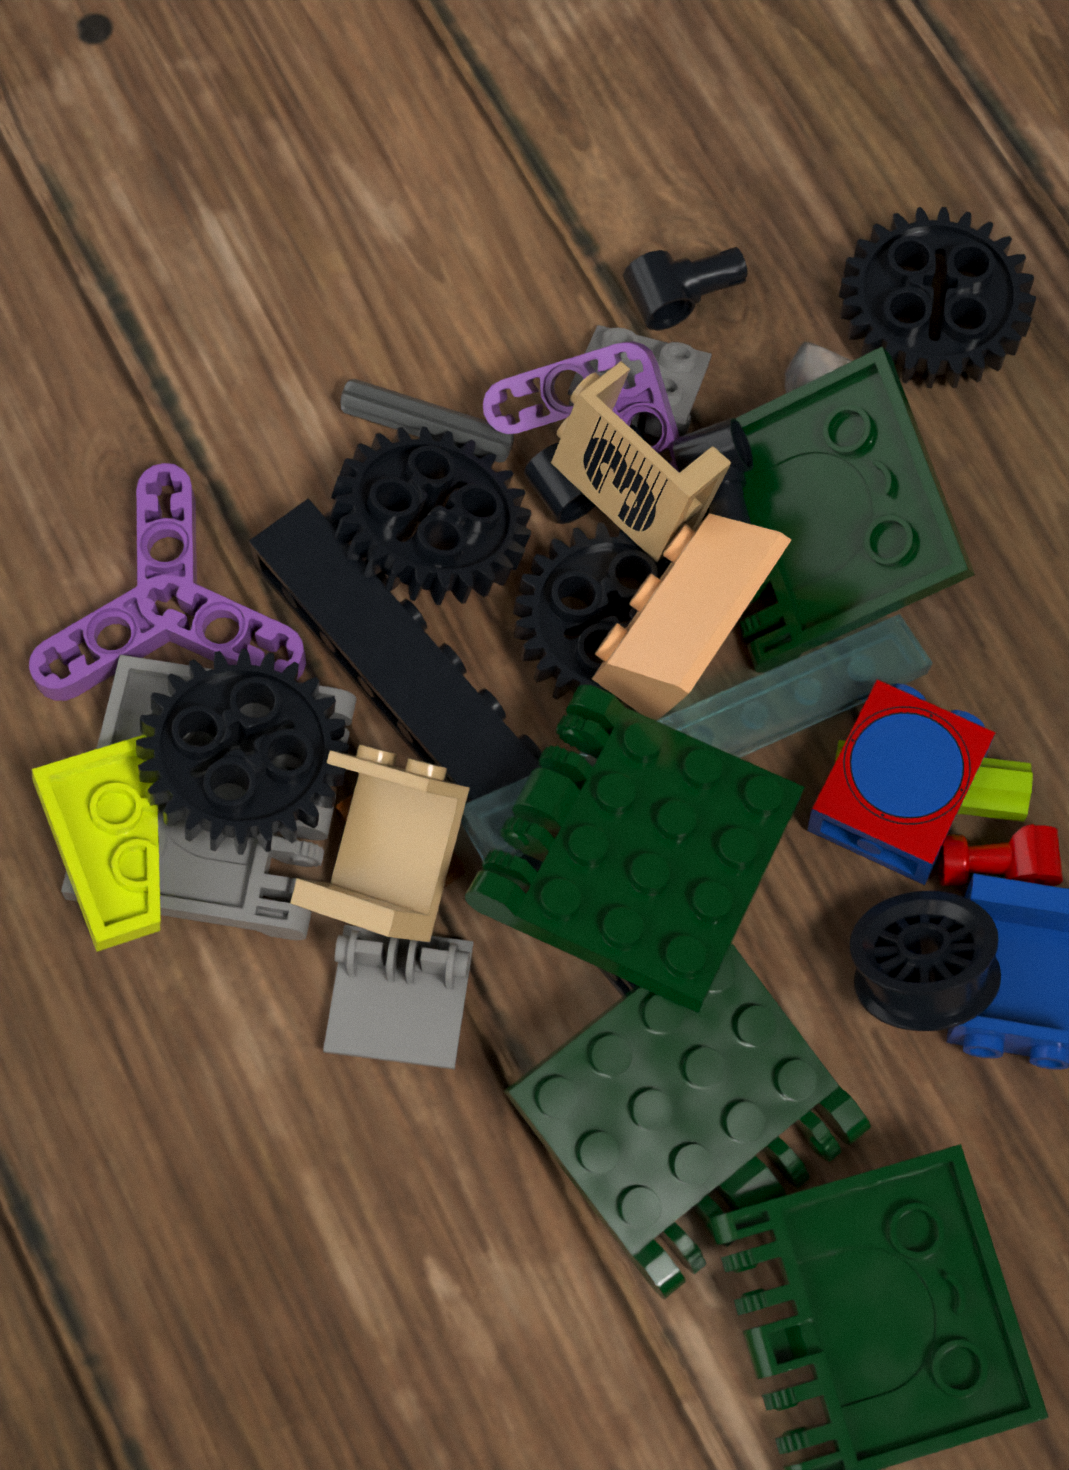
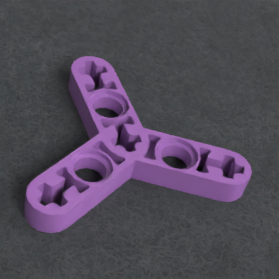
(138, 608)

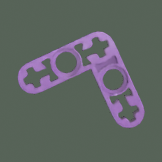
(646, 396)

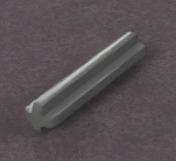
(412, 414)

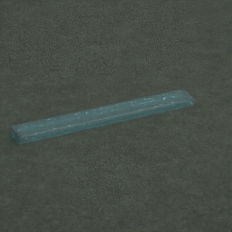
(757, 709)

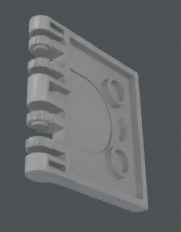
(218, 883)

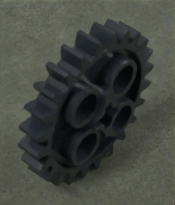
(993, 303)
(455, 546)
(591, 574)
(212, 706)

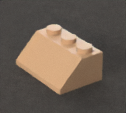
(686, 612)

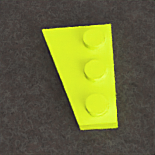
(106, 839)

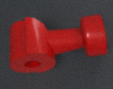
(1027, 857)

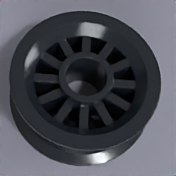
(925, 960)

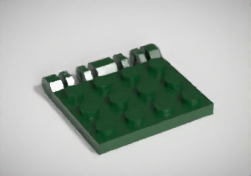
(857, 498)
(640, 852)
(677, 1102)
(891, 1313)

